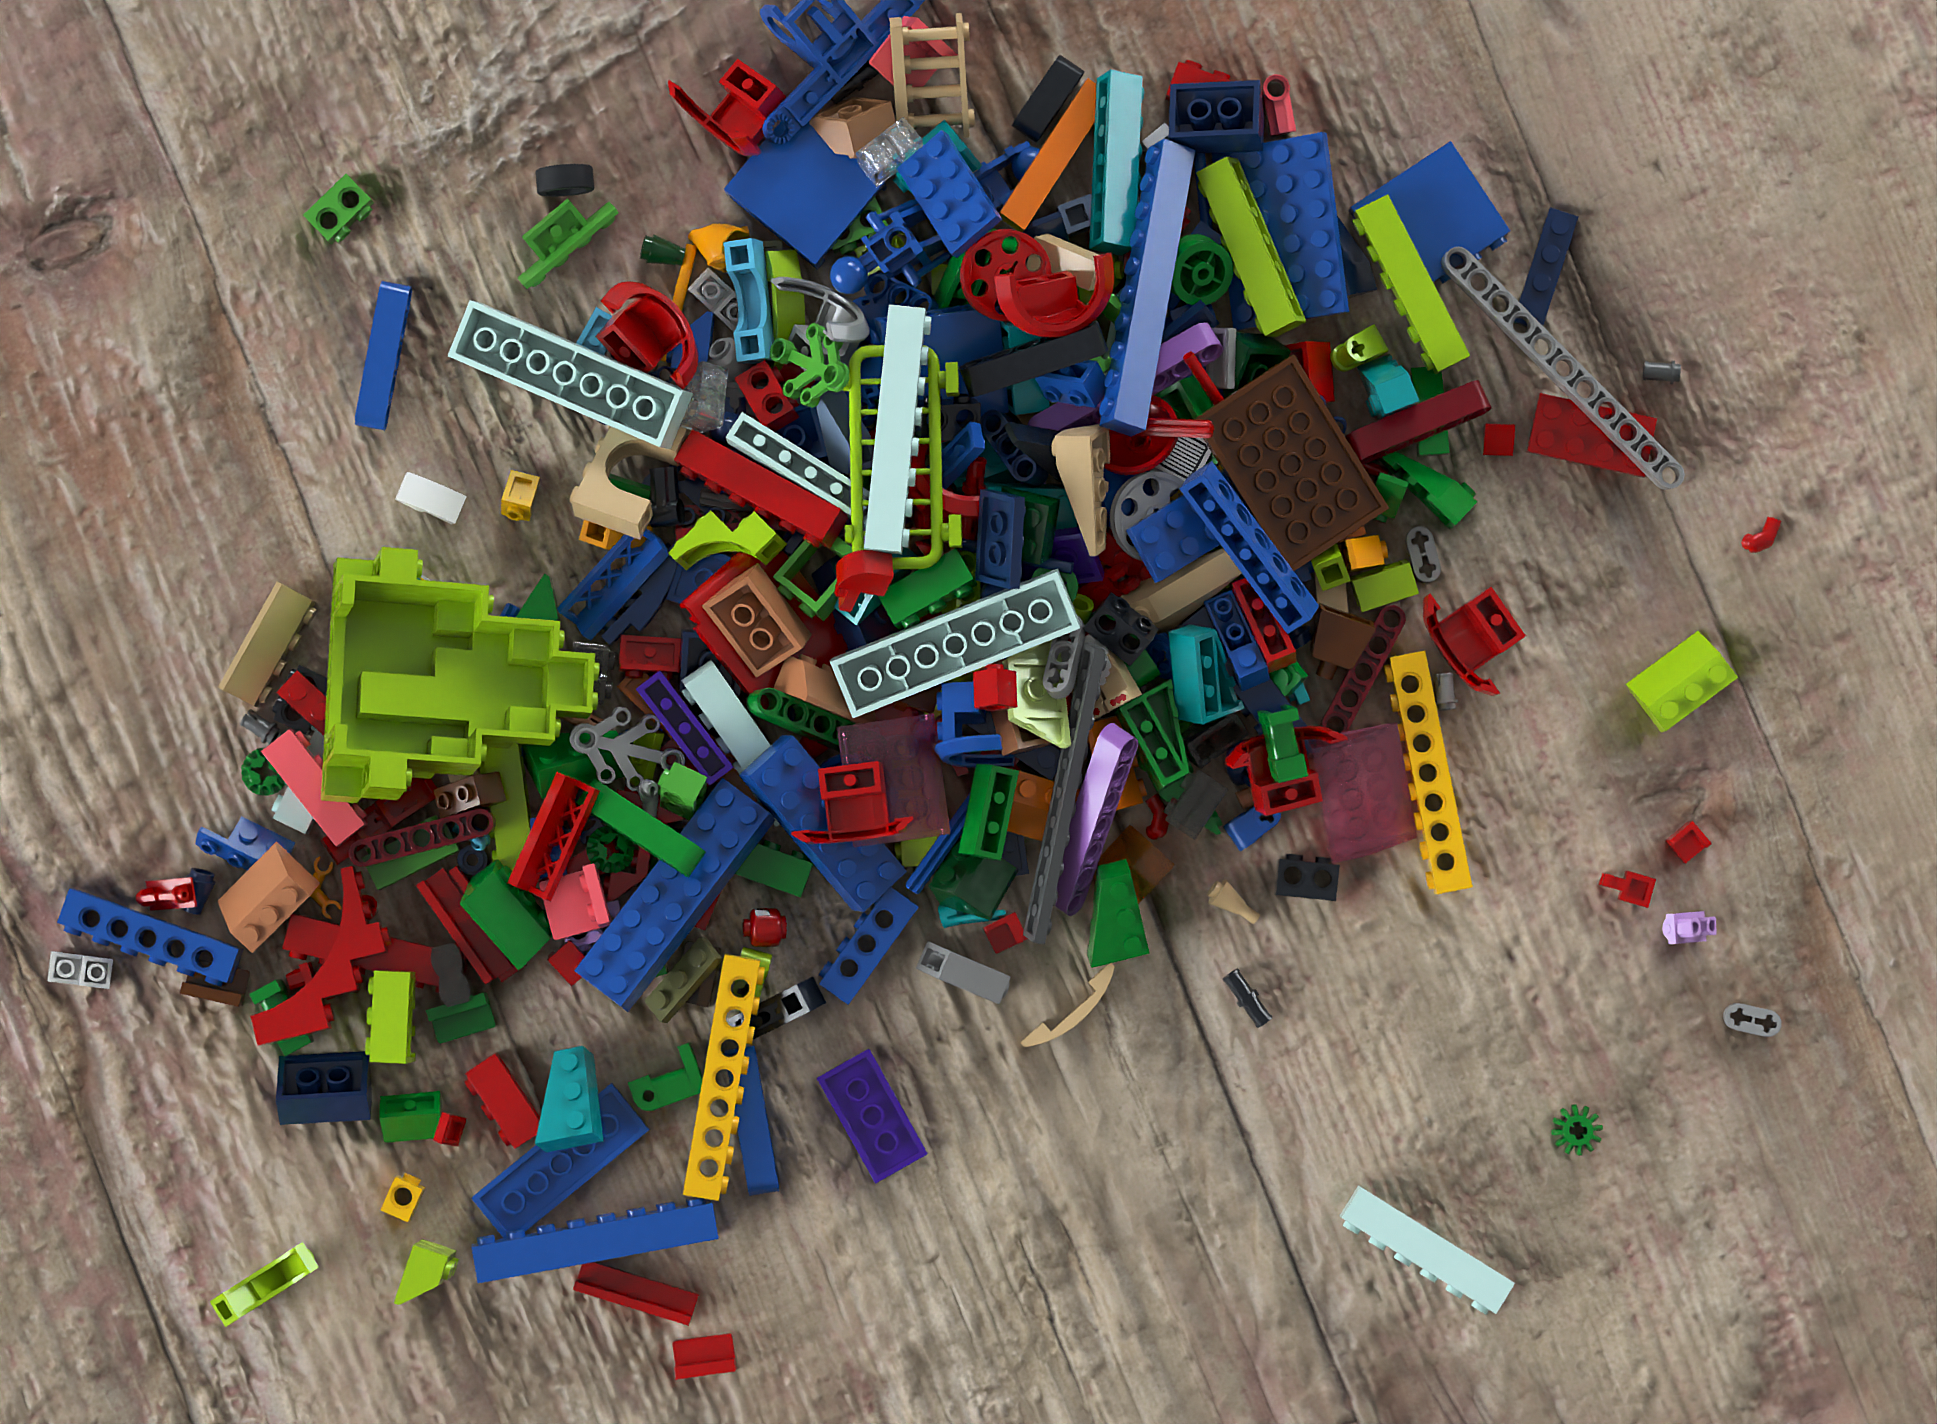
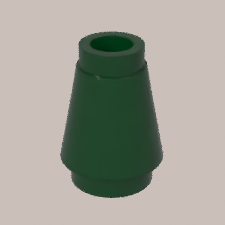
(660, 251)

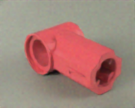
(1278, 109)

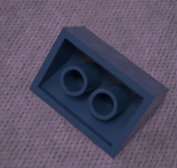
(1217, 116)
(324, 1088)

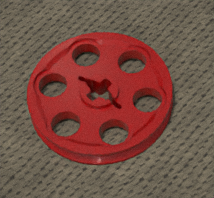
(999, 260)

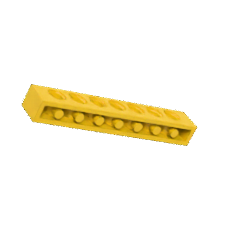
(1458, 875)
(696, 1182)

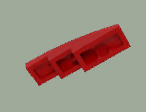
(386, 815)

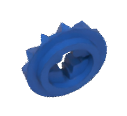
(1155, 650)

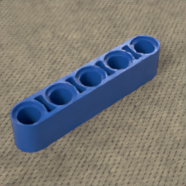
(383, 355)
(754, 1129)

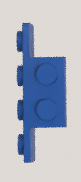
(244, 844)

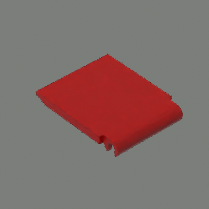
(821, 646)

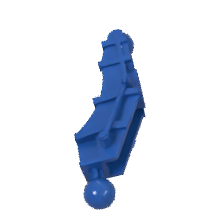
(851, 273)

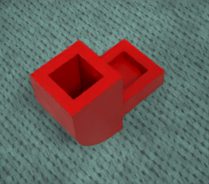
(862, 573)

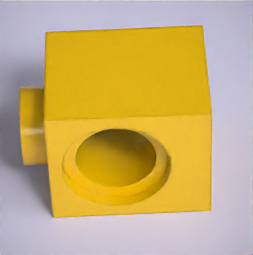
(394, 1207)

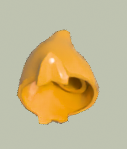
(710, 242)

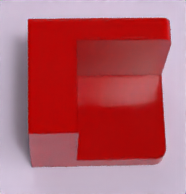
(1688, 841)
(1005, 933)
(566, 961)

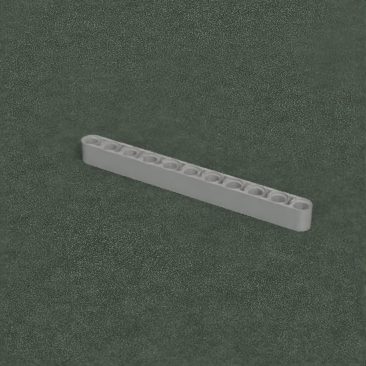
(1577, 372)

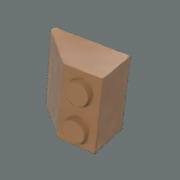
(853, 123)

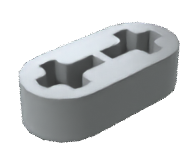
(1430, 553)
(1753, 1012)

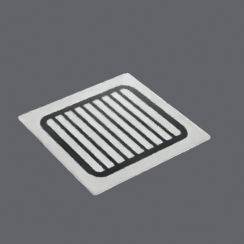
(1186, 457)

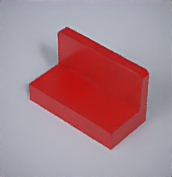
(704, 1356)

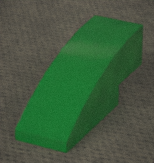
(1428, 386)

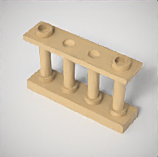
(904, 65)

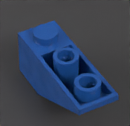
(1237, 641)

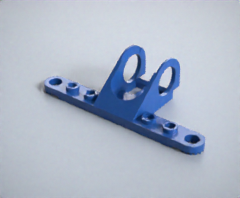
(834, 54)

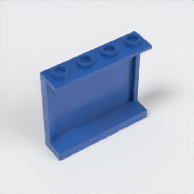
(803, 192)
(1443, 210)
(960, 337)

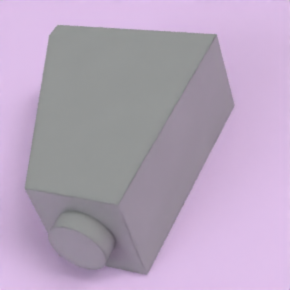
(963, 972)

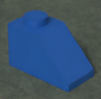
(703, 334)

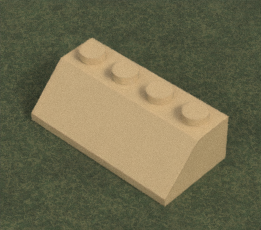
(267, 645)

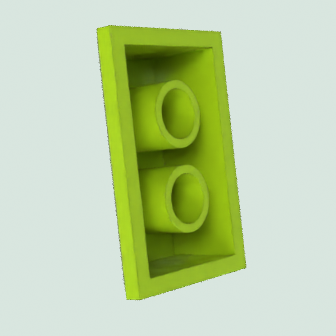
(1681, 681)
(426, 1269)

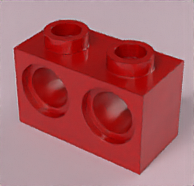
(763, 399)

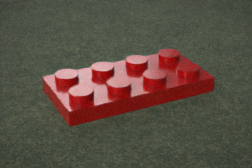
(1568, 434)

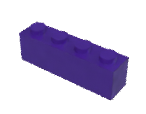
(684, 727)

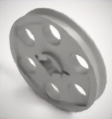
(1143, 504)

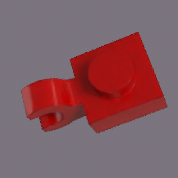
(1633, 887)

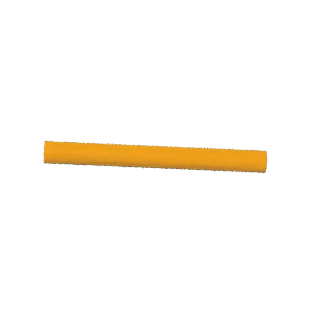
(683, 279)

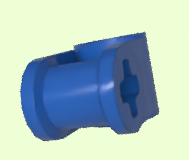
(1248, 827)

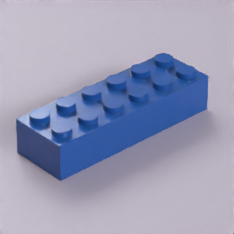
(789, 788)

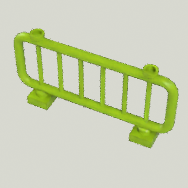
(939, 531)

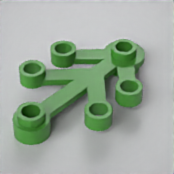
(833, 375)

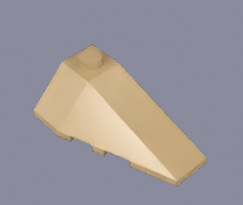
(1081, 462)
(1184, 591)

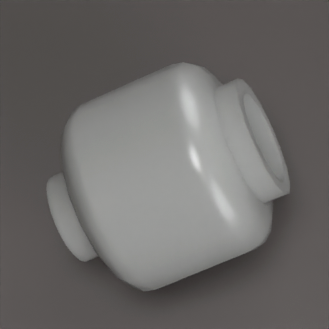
(724, 354)

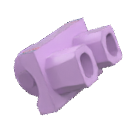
(1688, 927)

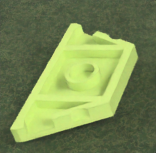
(1036, 708)

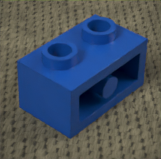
(1075, 384)

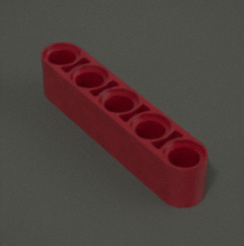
(1419, 422)
(1373, 661)
(407, 838)

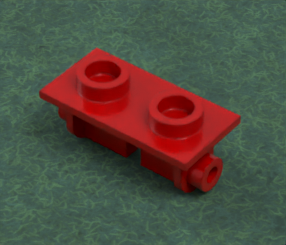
(168, 894)

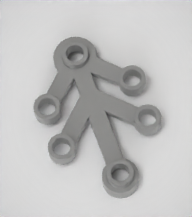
(620, 746)

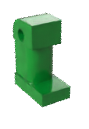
(1283, 754)
(268, 998)
(669, 1086)

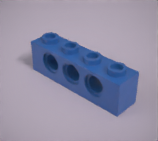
(847, 987)

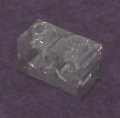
(888, 151)
(708, 398)

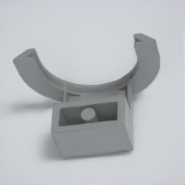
(838, 315)

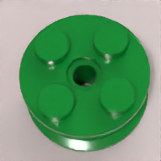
(1201, 270)

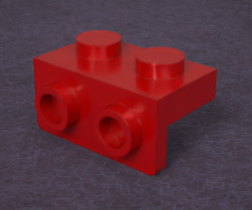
(649, 656)

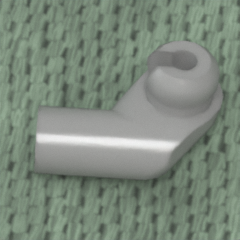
(649, 796)

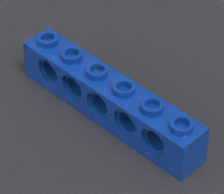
(1249, 547)
(79, 904)

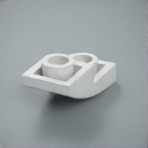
(716, 297)
(430, 498)
(80, 970)

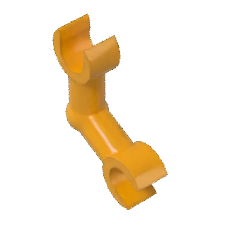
(318, 895)

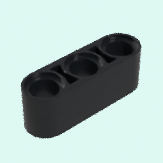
(1048, 98)

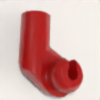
(1764, 539)
(1158, 826)

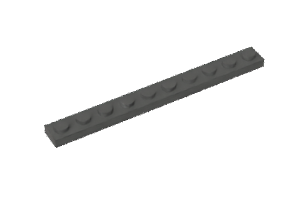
(1062, 802)

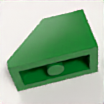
(1392, 491)
(541, 602)

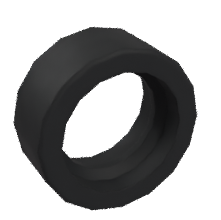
(564, 180)

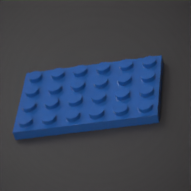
(1299, 208)

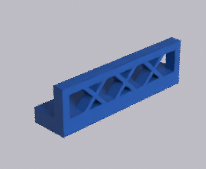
(620, 583)

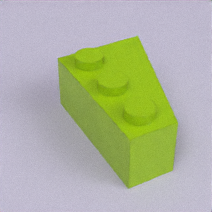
(391, 1017)

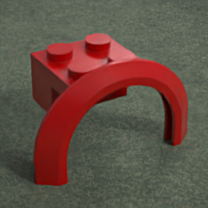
(741, 113)
(1050, 302)
(647, 330)
(952, 503)
(1473, 635)
(1276, 797)
(854, 805)

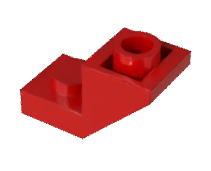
(621, 882)

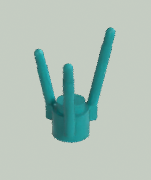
(952, 917)

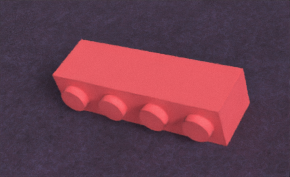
(304, 777)

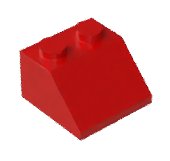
(1316, 363)

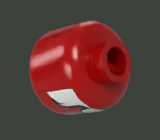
(765, 927)

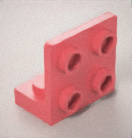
(882, 58)
(577, 904)

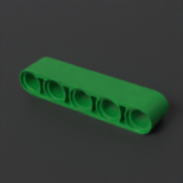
(804, 718)
(644, 829)

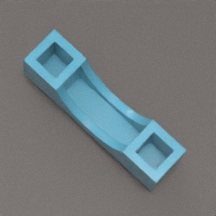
(748, 273)

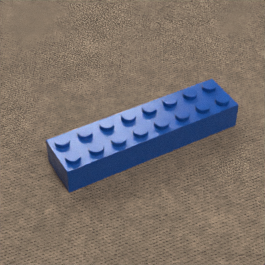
(670, 903)
(594, 1241)

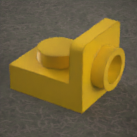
(519, 496)

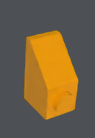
(1364, 553)

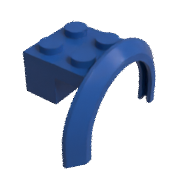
(958, 708)

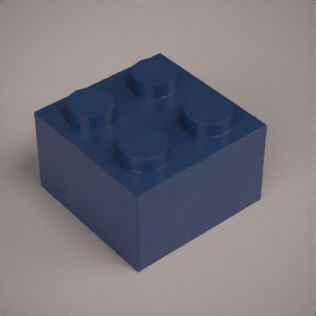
(695, 654)

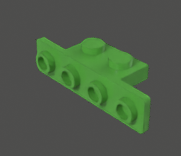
(559, 236)

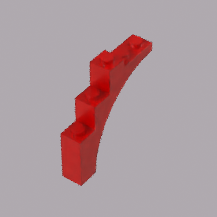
(355, 940)

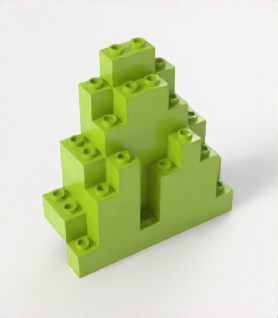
(435, 680)

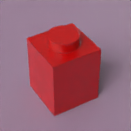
(995, 688)

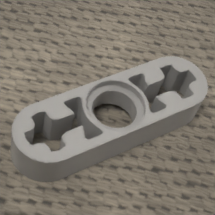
(1067, 668)

